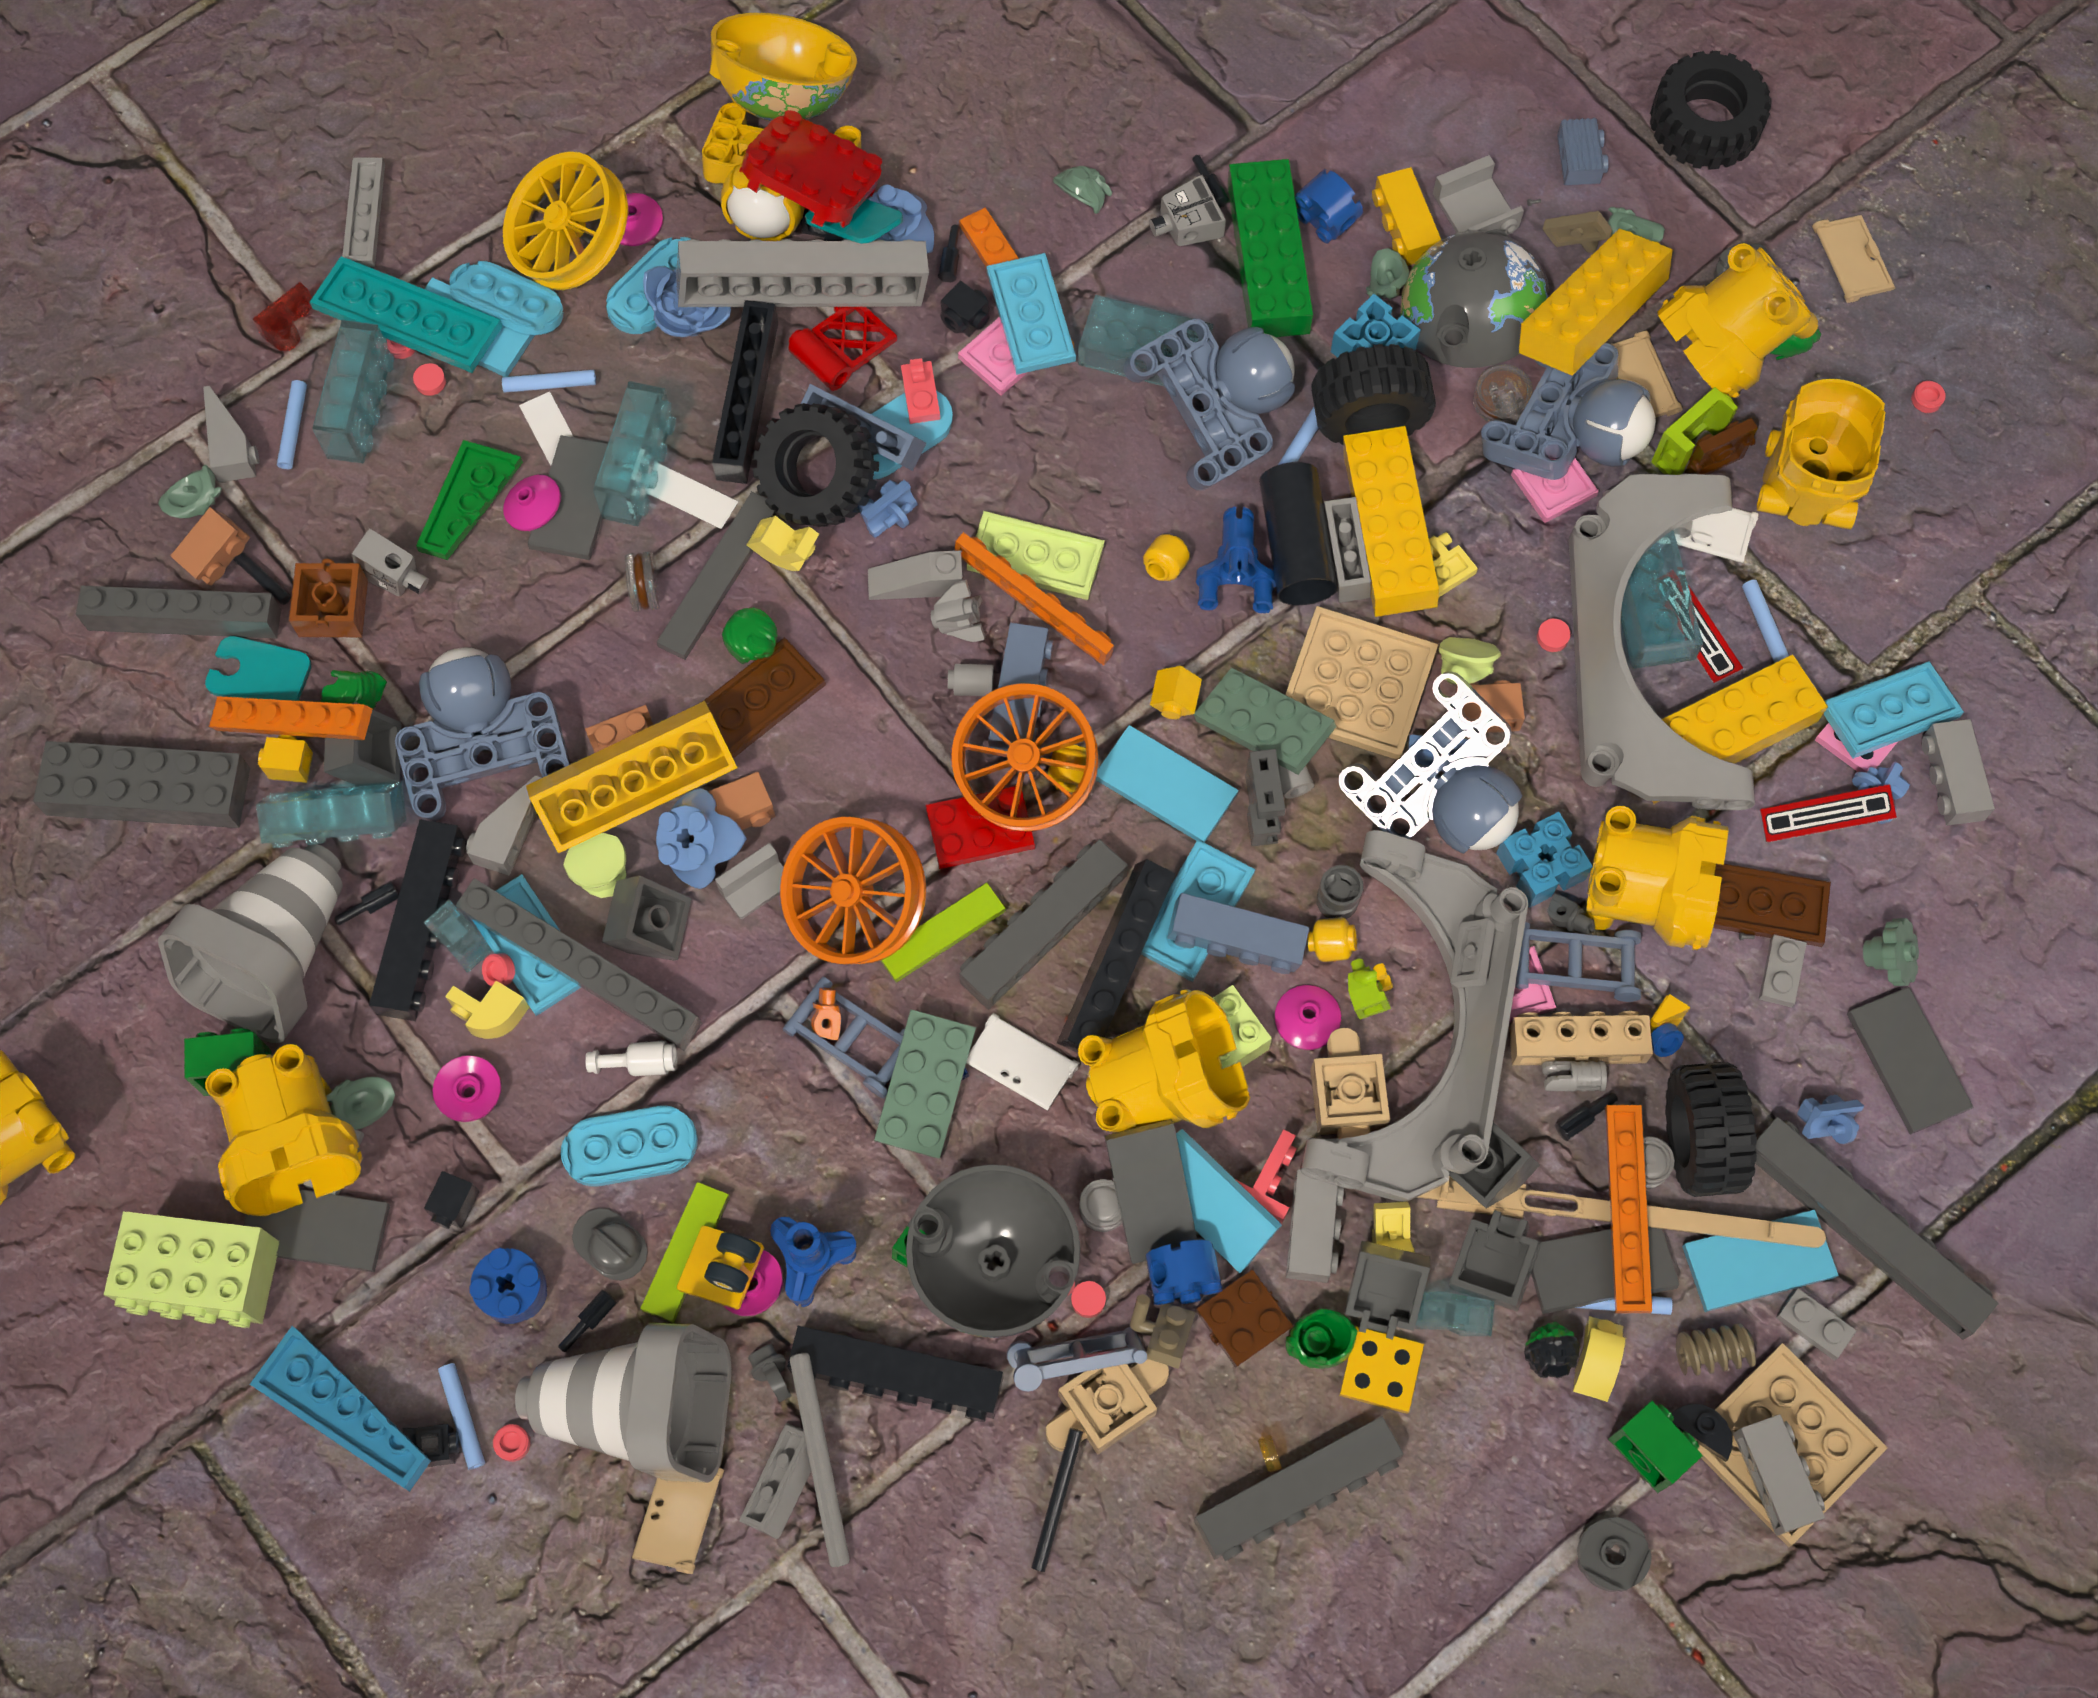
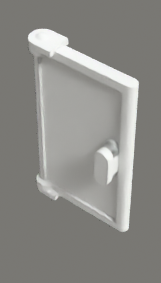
(1725, 532)
(1025, 1059)

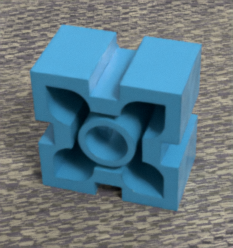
(1374, 327)
(1550, 841)

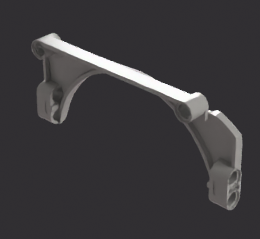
(1613, 716)
(1460, 1108)

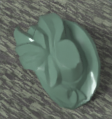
(1084, 185)
(1628, 221)
(1387, 274)
(191, 494)
(361, 1100)

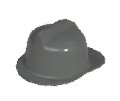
(609, 1244)

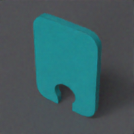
(867, 223)
(263, 672)

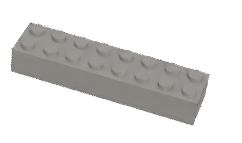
(801, 273)

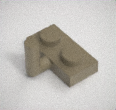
(1578, 229)
(1167, 1334)

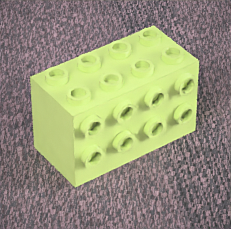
(192, 1269)

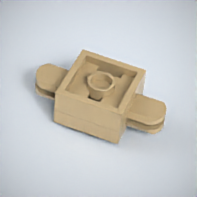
(1349, 1088)
(1107, 1403)

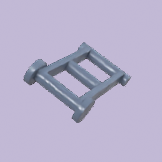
(1623, 940)
(873, 1082)
(1030, 1375)

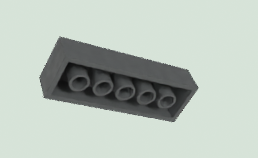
(142, 784)

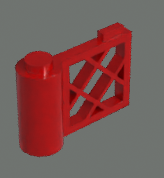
(824, 357)

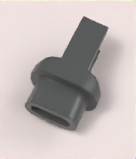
(1574, 917)
(767, 1367)

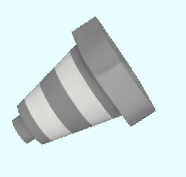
(256, 944)
(639, 1401)

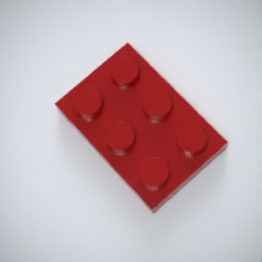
(967, 837)

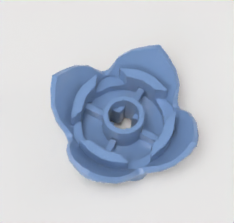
(915, 222)
(661, 294)
(715, 838)

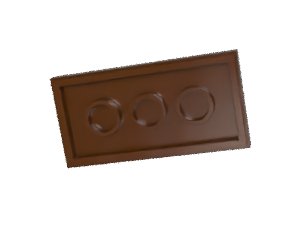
(762, 696)
(1772, 904)

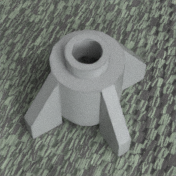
(956, 613)

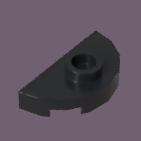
(1706, 1428)

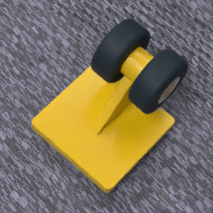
(720, 1267)

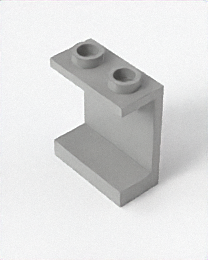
(1473, 199)

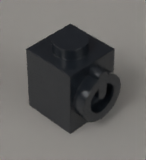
(964, 309)

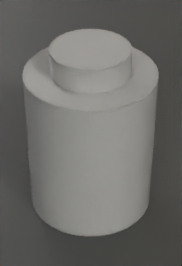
(971, 679)
(1293, 784)

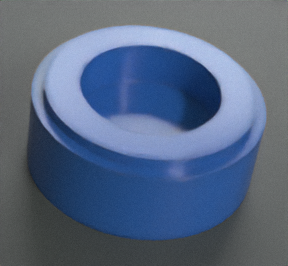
(1666, 1040)

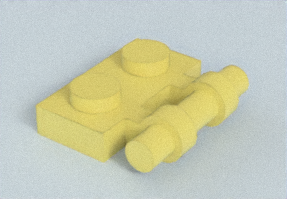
(1450, 566)

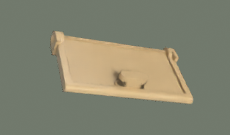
(1849, 252)
(1641, 365)
(677, 1523)

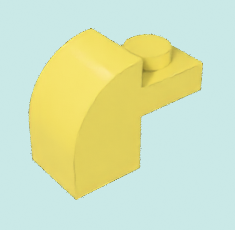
(782, 544)
(491, 1017)
(1392, 1225)
(1599, 1359)

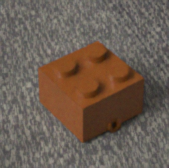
(328, 599)

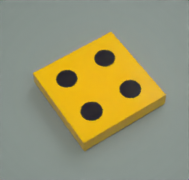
(1382, 1371)

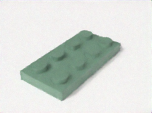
(1265, 720)
(924, 1084)

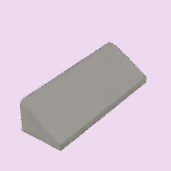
(779, 1484)

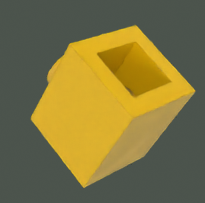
(1175, 692)
(285, 759)

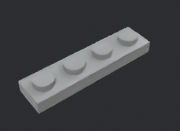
(364, 210)

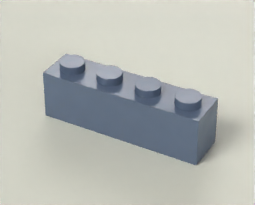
(889, 440)
(1022, 664)
(1237, 933)

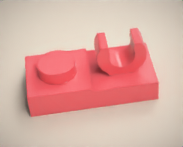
(920, 391)

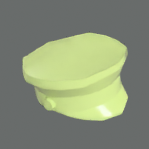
(1468, 658)
(597, 864)

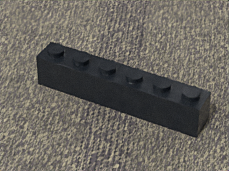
(745, 392)
(409, 943)
(1117, 954)
(900, 1373)

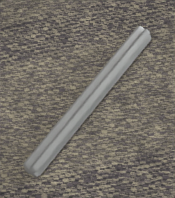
(819, 1460)

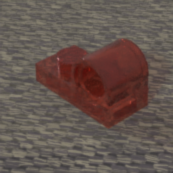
(282, 315)

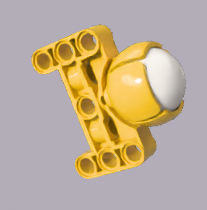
(759, 214)

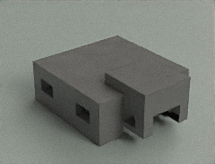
(1264, 797)
(1496, 1261)
(1387, 1288)

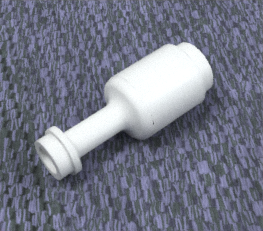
(640, 1059)

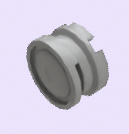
(1658, 1161)
(1100, 1206)

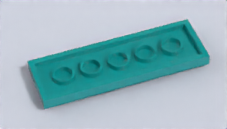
(407, 314)

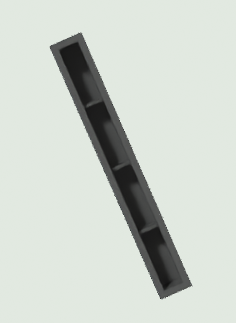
(579, 964)
(1873, 1229)

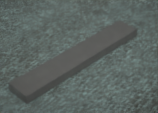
(714, 579)

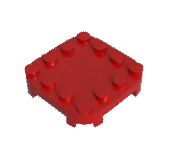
(811, 168)

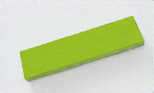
(945, 931)
(702, 1209)

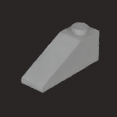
(229, 449)
(916, 576)
(503, 833)

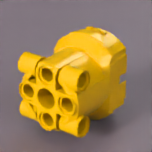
(1738, 319)
(1846, 430)
(1657, 876)
(1167, 1068)
(27, 1129)
(280, 1133)

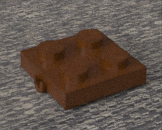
(1723, 448)
(1243, 1318)

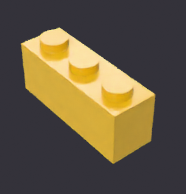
(1405, 214)

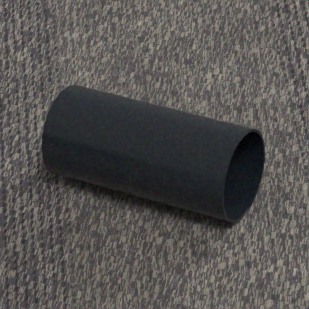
(1298, 534)

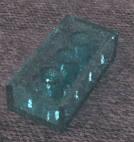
(1121, 328)
(353, 392)
(634, 454)
(1659, 609)
(331, 813)

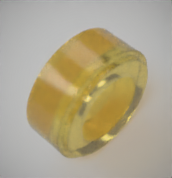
(1269, 1453)

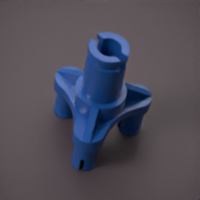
(1236, 564)
(809, 1265)

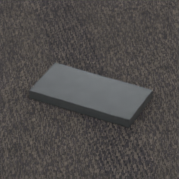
(578, 518)
(1909, 1060)
(1150, 1188)
(328, 1230)
(1580, 1270)

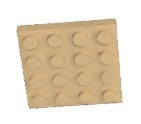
(1362, 679)
(1824, 1428)

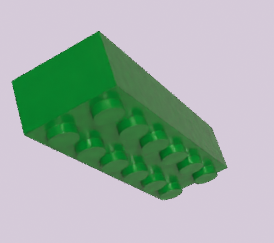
(1269, 247)

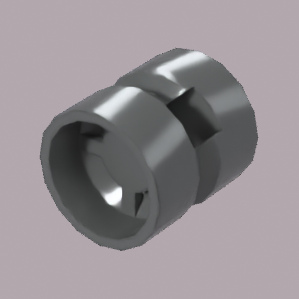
(1341, 885)

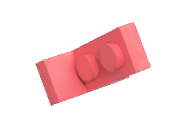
(1269, 1180)

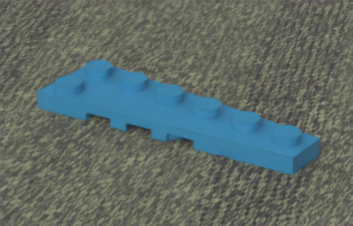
(323, 1397)

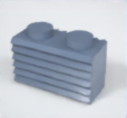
(1581, 151)

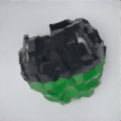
(1552, 1351)

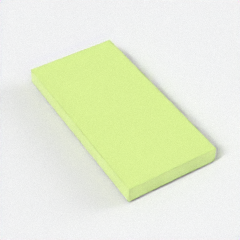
(1048, 555)

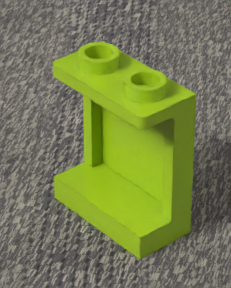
(1710, 413)

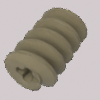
(1715, 1347)

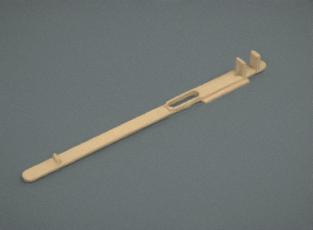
(1455, 1197)

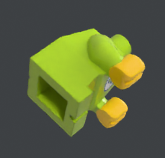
(1365, 991)

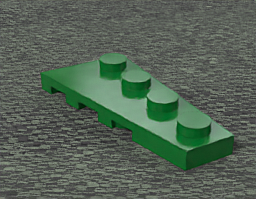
(468, 491)

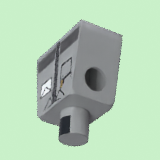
(1189, 214)
(388, 565)

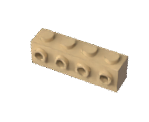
(1581, 1038)

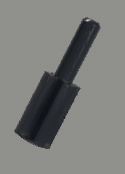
(1212, 182)
(950, 257)
(371, 902)
(1583, 1117)
(590, 1317)

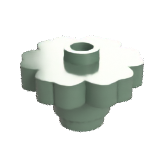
(1894, 952)

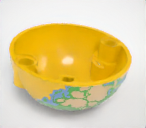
(780, 64)

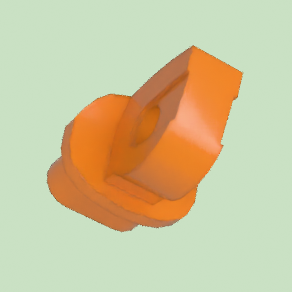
(826, 1009)

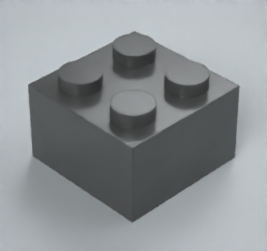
(366, 760)

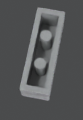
(1348, 549)
(1957, 772)
(1313, 1229)
(1779, 1474)

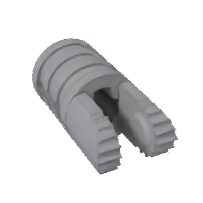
(1575, 1076)

